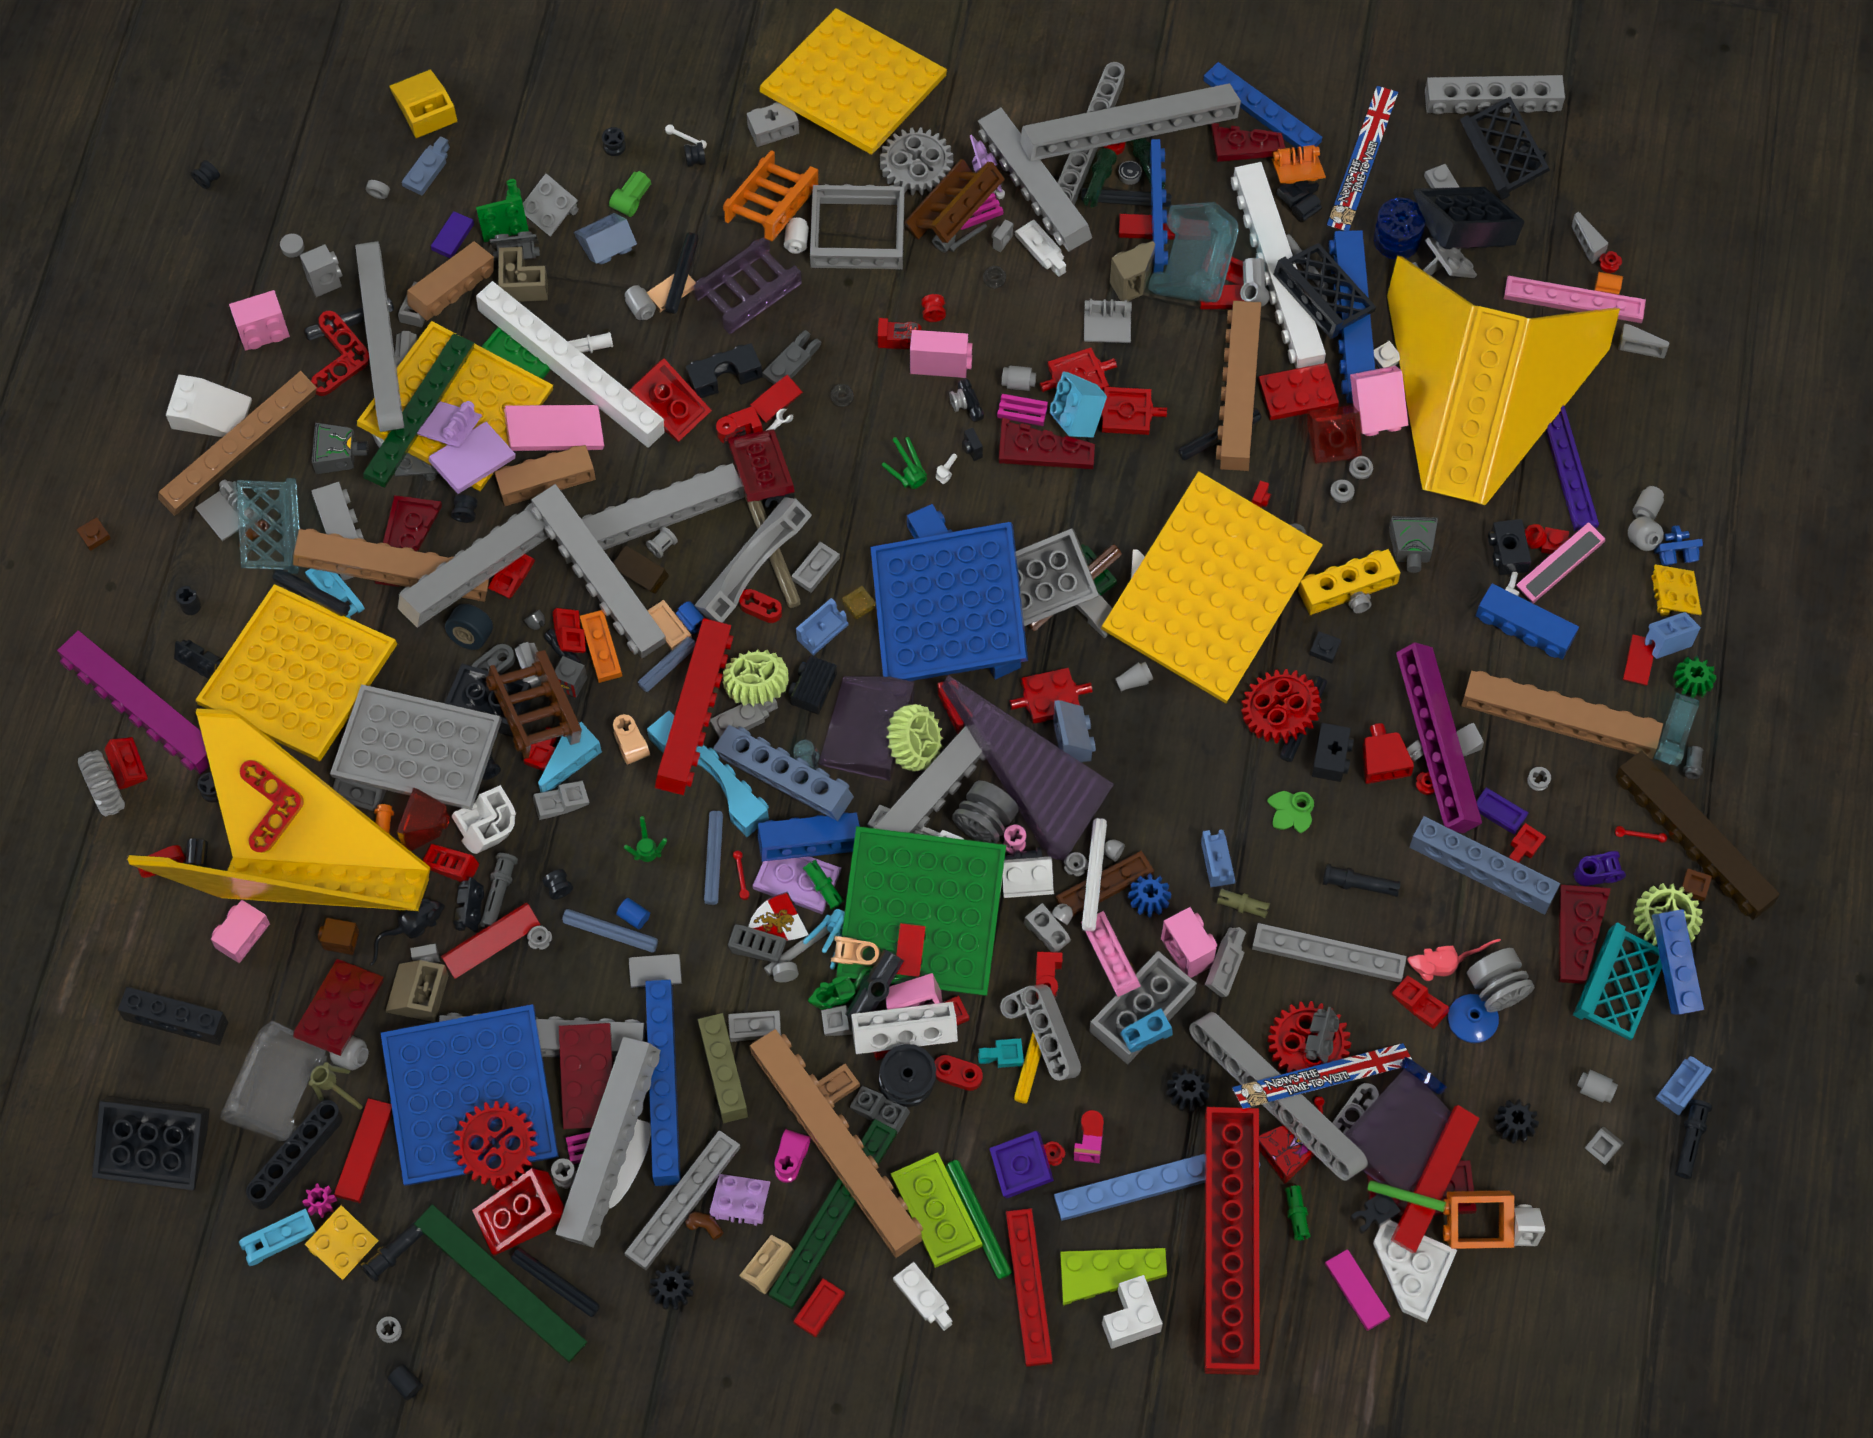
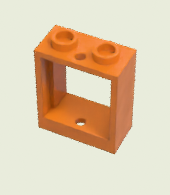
(1506, 1219)

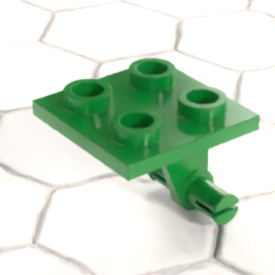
(503, 216)

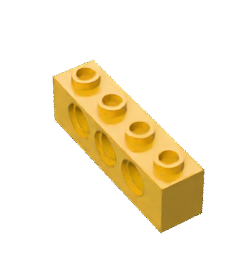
(1318, 599)

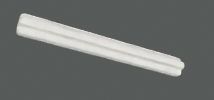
(1094, 875)

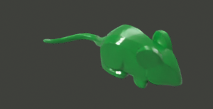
(837, 992)

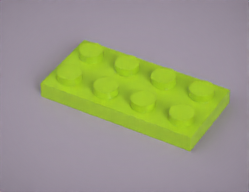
(938, 1208)

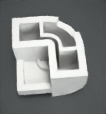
(487, 822)

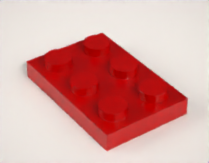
(1298, 391)

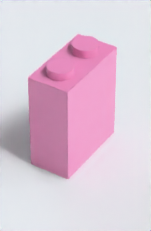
(940, 353)
(1380, 400)

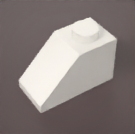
(1527, 1225)

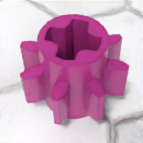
(318, 1207)

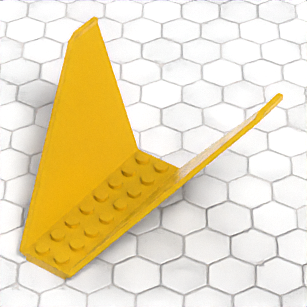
(1483, 379)
(321, 858)

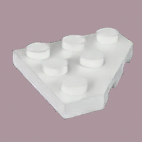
(1414, 1276)

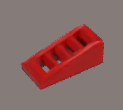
(951, 711)
(464, 869)

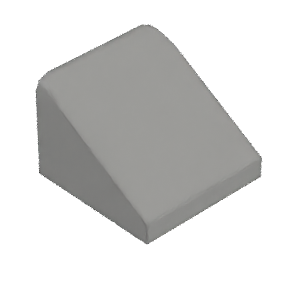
(1470, 739)
(1604, 1145)

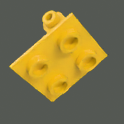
(1675, 590)
(341, 1242)

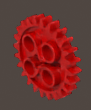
(1281, 706)
(1296, 1058)
(480, 1127)

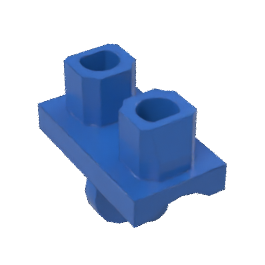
(1668, 550)

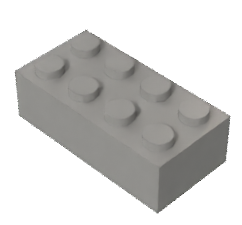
(1161, 987)

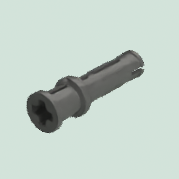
(500, 880)

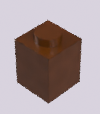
(339, 936)

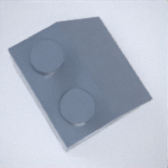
(606, 238)
(1072, 730)

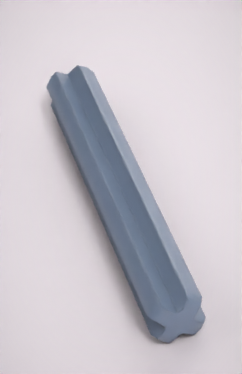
(713, 857)
(610, 930)

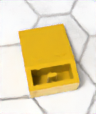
(424, 103)

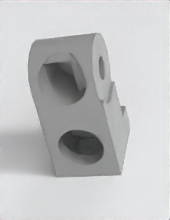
(1047, 928)

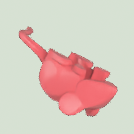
(1442, 961)

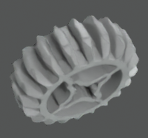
(101, 783)

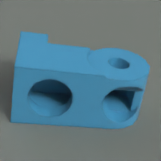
(1147, 1031)

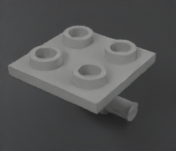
(1450, 259)

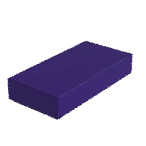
(452, 235)
(1501, 811)

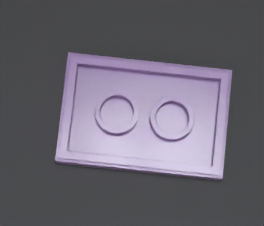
(474, 460)
(788, 875)

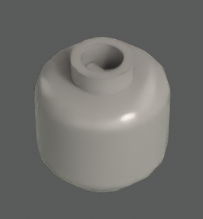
(1645, 533)
(353, 1055)

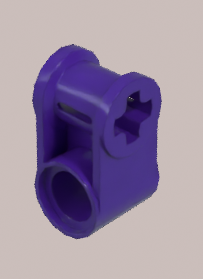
(1604, 869)

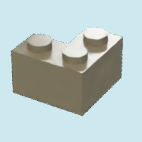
(519, 281)

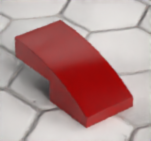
(776, 398)
(511, 577)
(568, 630)
(1639, 661)
(1419, 1002)

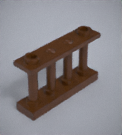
(954, 200)
(550, 688)

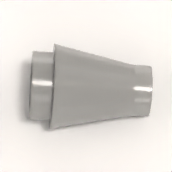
(1134, 677)

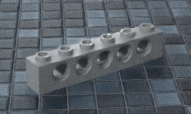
(1487, 88)

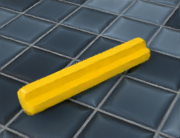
(1028, 1071)

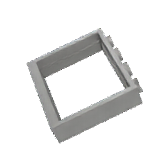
(857, 257)

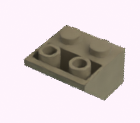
(1132, 271)
(418, 990)

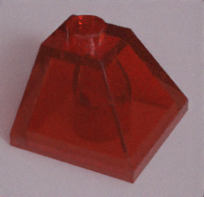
(422, 820)

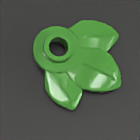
(1288, 812)

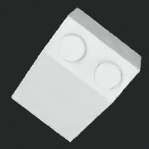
(205, 407)

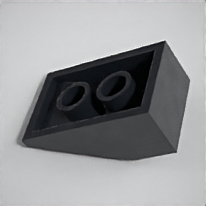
(472, 693)

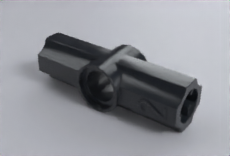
(883, 973)

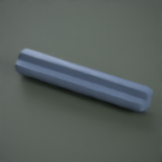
(668, 663)

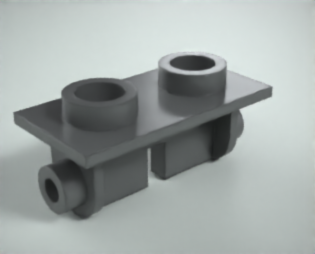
(1325, 1024)

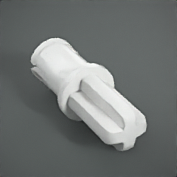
(593, 342)

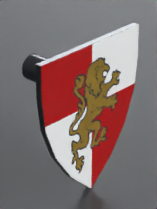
(779, 918)

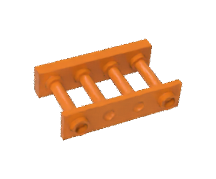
(783, 210)

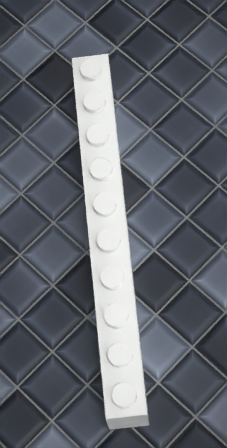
(1271, 245)
(570, 364)

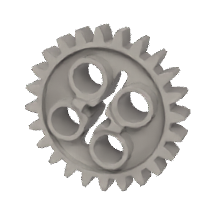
(916, 160)

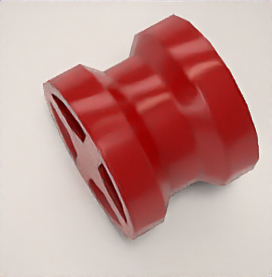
(933, 308)

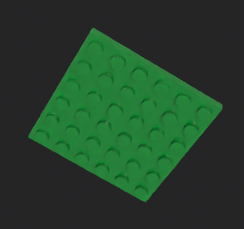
(932, 884)

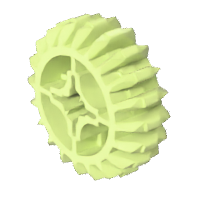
(755, 677)
(914, 737)
(1672, 898)

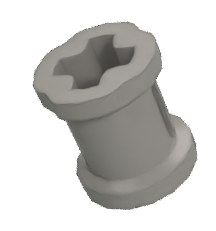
(661, 542)
(560, 1165)

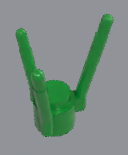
(914, 473)
(646, 847)

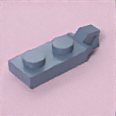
(427, 167)

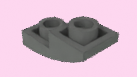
(875, 1106)

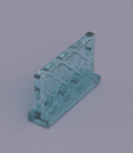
(289, 518)

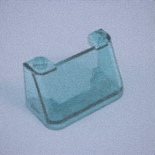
(1198, 253)

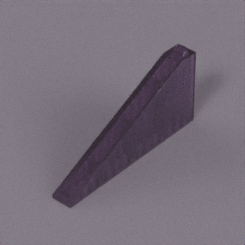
(1046, 783)

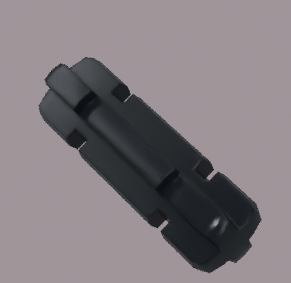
(973, 407)
(551, 638)

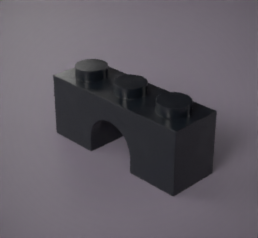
(740, 362)

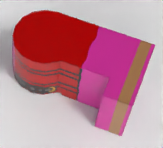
(1092, 1131)

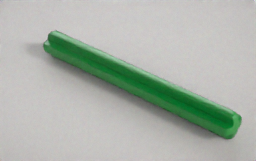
(978, 1219)

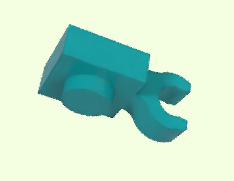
(1006, 1053)

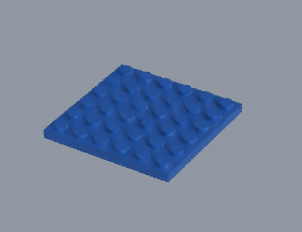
(949, 603)
(459, 1064)

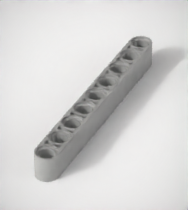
(1100, 101)
(1293, 1112)

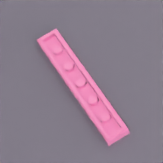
(1572, 298)

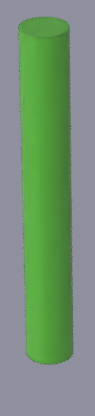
(1407, 1196)

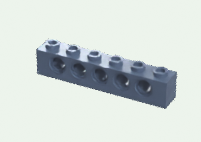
(831, 803)
(1484, 865)

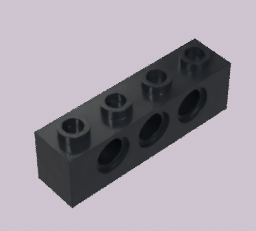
(173, 1016)

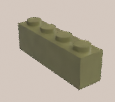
(723, 1068)

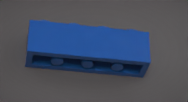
(1527, 621)
(807, 837)
(1677, 962)

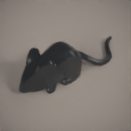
(413, 922)

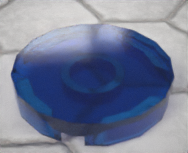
(1423, 1075)

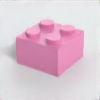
(259, 320)
(1189, 942)

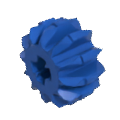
(1140, 897)

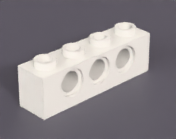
(906, 1025)

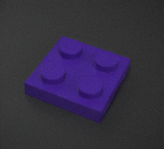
(1021, 1164)

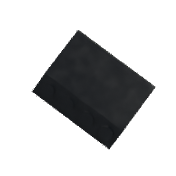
(1468, 217)
(150, 1142)

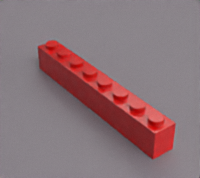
(693, 707)

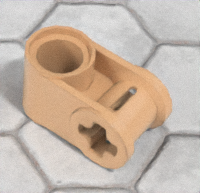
(630, 742)
(853, 951)

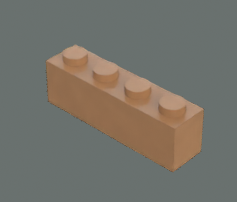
(450, 281)
(535, 476)

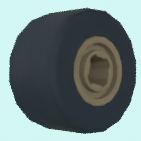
(469, 626)

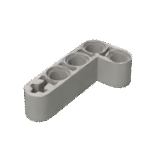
(1045, 1033)

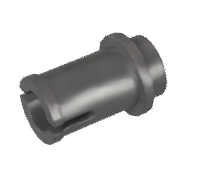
(1693, 763)

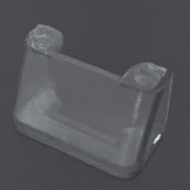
(272, 1082)

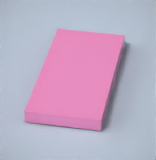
(553, 427)

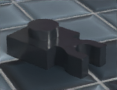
(1295, 192)
(1378, 1210)

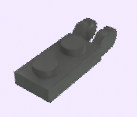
(791, 359)

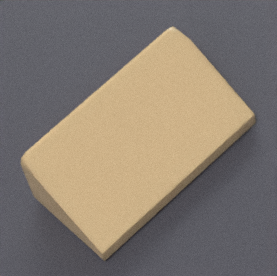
(767, 1264)

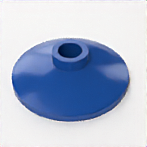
(1465, 1026)

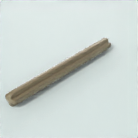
(776, 559)

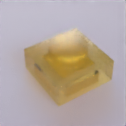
(859, 602)

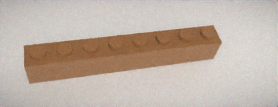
(1240, 386)
(237, 443)
(369, 560)
(1562, 714)

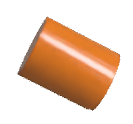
(1608, 283)

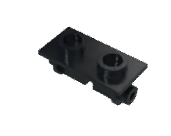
(190, 656)
(470, 895)

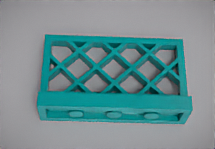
(1599, 978)

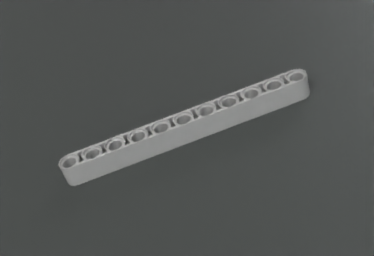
(379, 337)

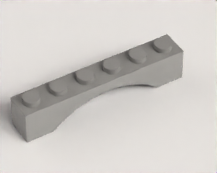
(728, 587)

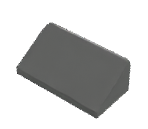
(359, 794)

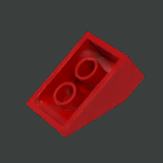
(671, 399)
(519, 1211)

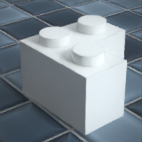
(1137, 1318)

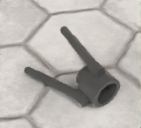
(952, 245)

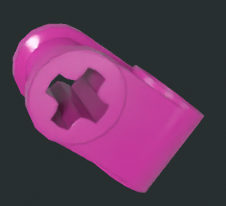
(791, 1152)

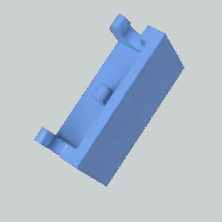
(821, 627)
(1672, 634)
(1217, 859)
(1683, 1085)

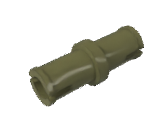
(1243, 903)

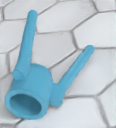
(834, 926)

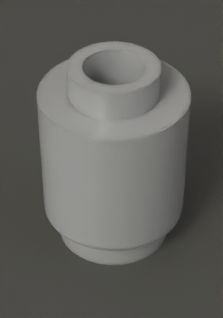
(640, 303)
(1018, 378)
(1649, 502)
(1597, 1086)

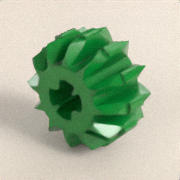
(1685, 677)

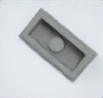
(655, 968)

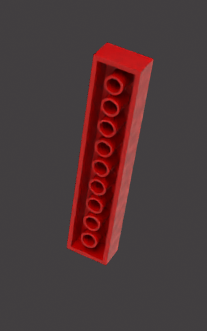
(1232, 1241)

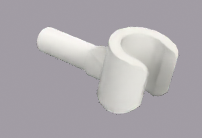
(780, 420)
(943, 474)
(1511, 585)

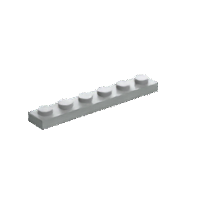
(1329, 952)
(682, 1200)

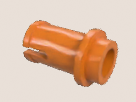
(383, 816)

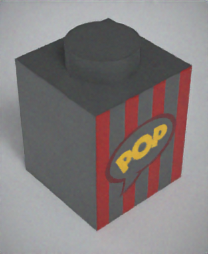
(571, 676)

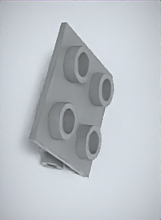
(549, 205)
(1107, 321)
(222, 512)

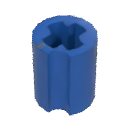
(690, 617)
(633, 913)

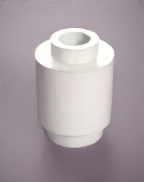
(796, 235)

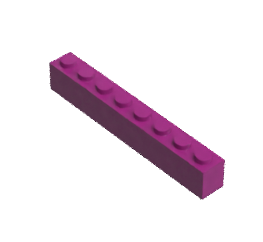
(136, 700)
(1439, 738)

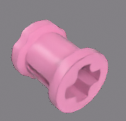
(1010, 834)

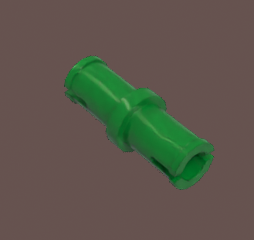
(823, 884)
(1297, 1213)

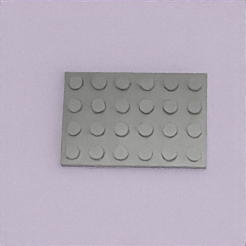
(416, 743)

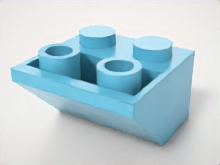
(1077, 405)

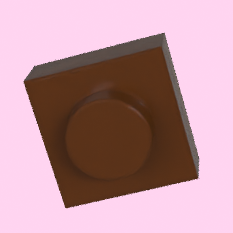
(93, 534)
(1697, 883)

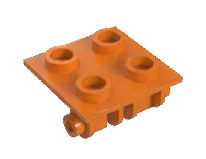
(1298, 167)

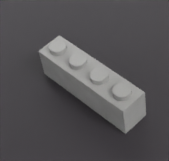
(334, 513)

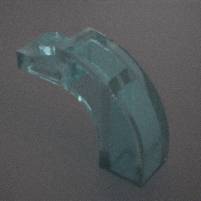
(1676, 729)

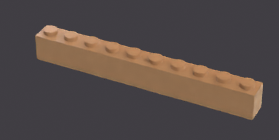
(836, 1143)

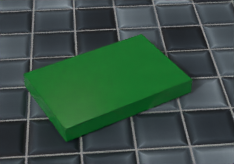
(510, 350)

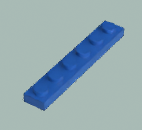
(1264, 108)
(1158, 197)

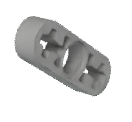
(1356, 1097)

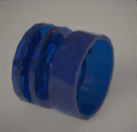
(1399, 228)

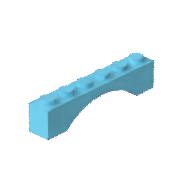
(744, 807)

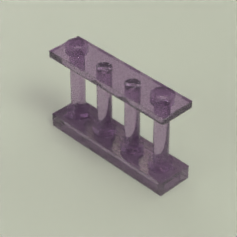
(751, 304)

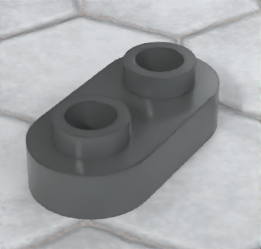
(492, 658)

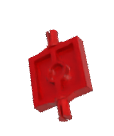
(1082, 364)
(1129, 411)
(1044, 689)

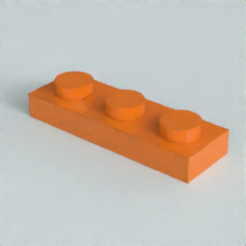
(601, 646)

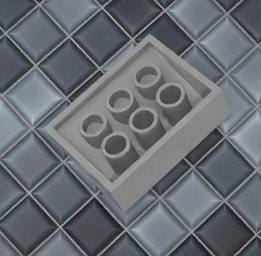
(1053, 576)

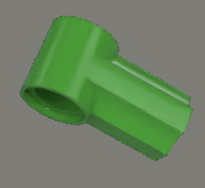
(628, 198)

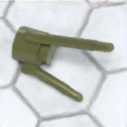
(325, 1079)

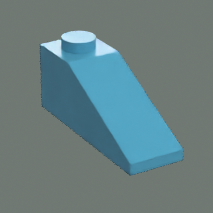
(569, 759)

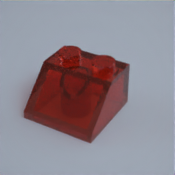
(1335, 433)

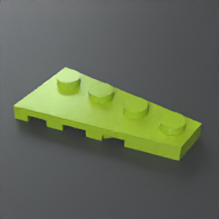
(1101, 1271)

